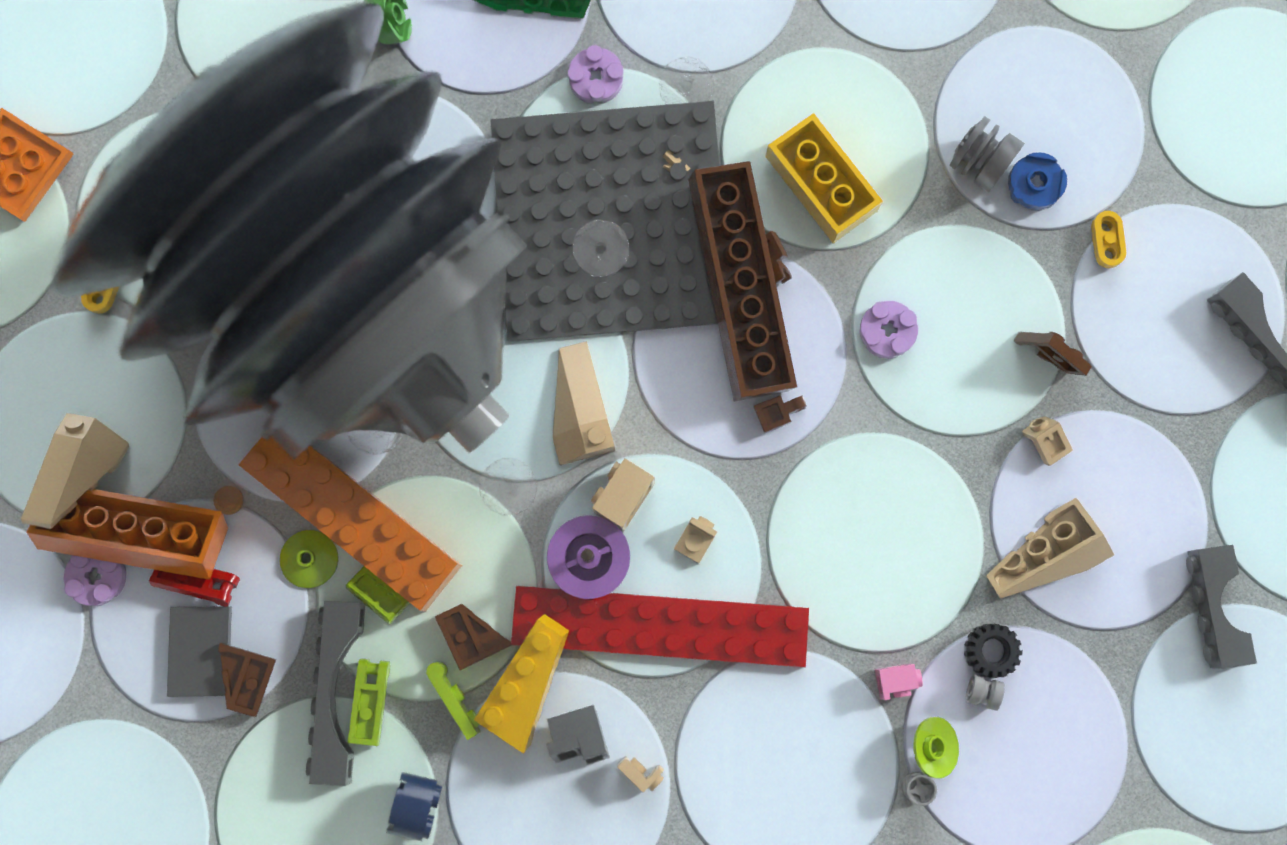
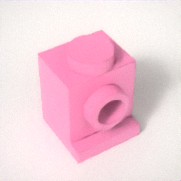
(898, 680)

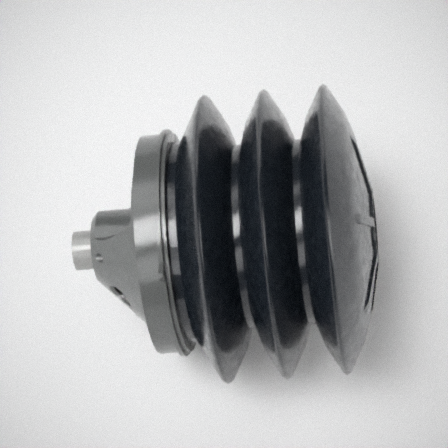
(308, 244)

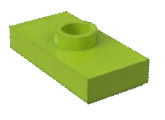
(377, 595)

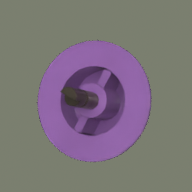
(588, 557)

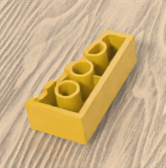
(521, 691)

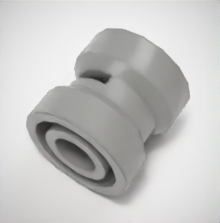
(985, 692)
(924, 790)

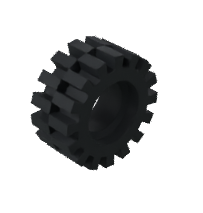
(1009, 643)

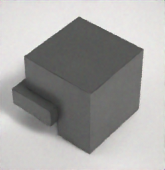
(577, 735)

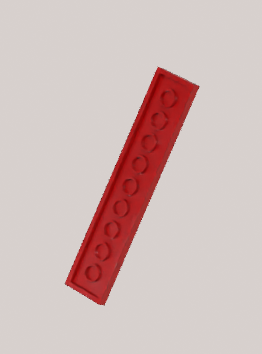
(668, 626)

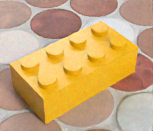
(823, 178)

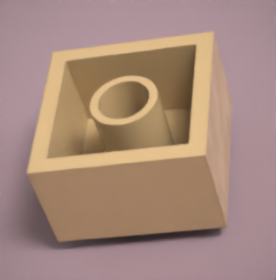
(623, 493)

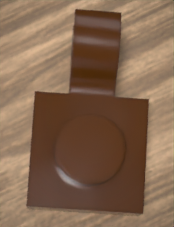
(777, 254)
(775, 413)

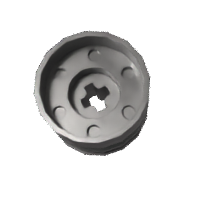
(986, 153)

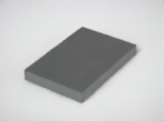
(194, 650)

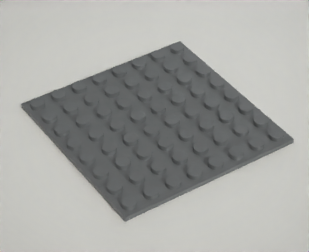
(609, 168)

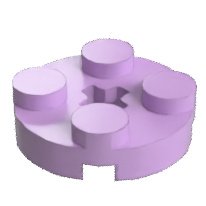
(591, 60)
(874, 337)
(80, 586)

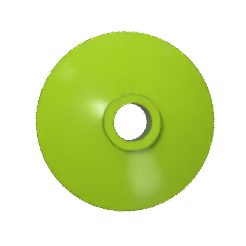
(322, 563)
(936, 747)

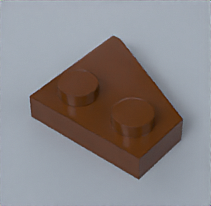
(1055, 351)
(469, 636)
(245, 678)

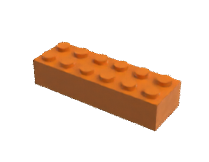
(137, 533)

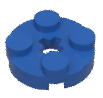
(1050, 173)

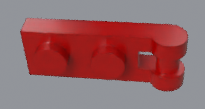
(196, 586)

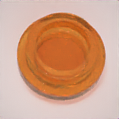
(228, 500)

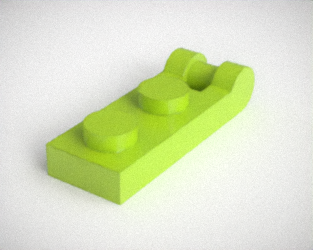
(452, 698)
(368, 703)

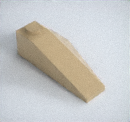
(579, 413)
(74, 462)
(1058, 549)

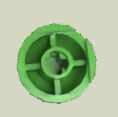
(395, 26)

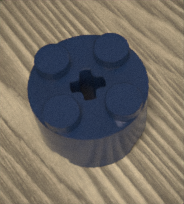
(412, 807)

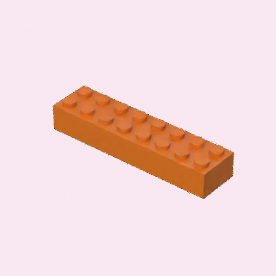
(354, 520)

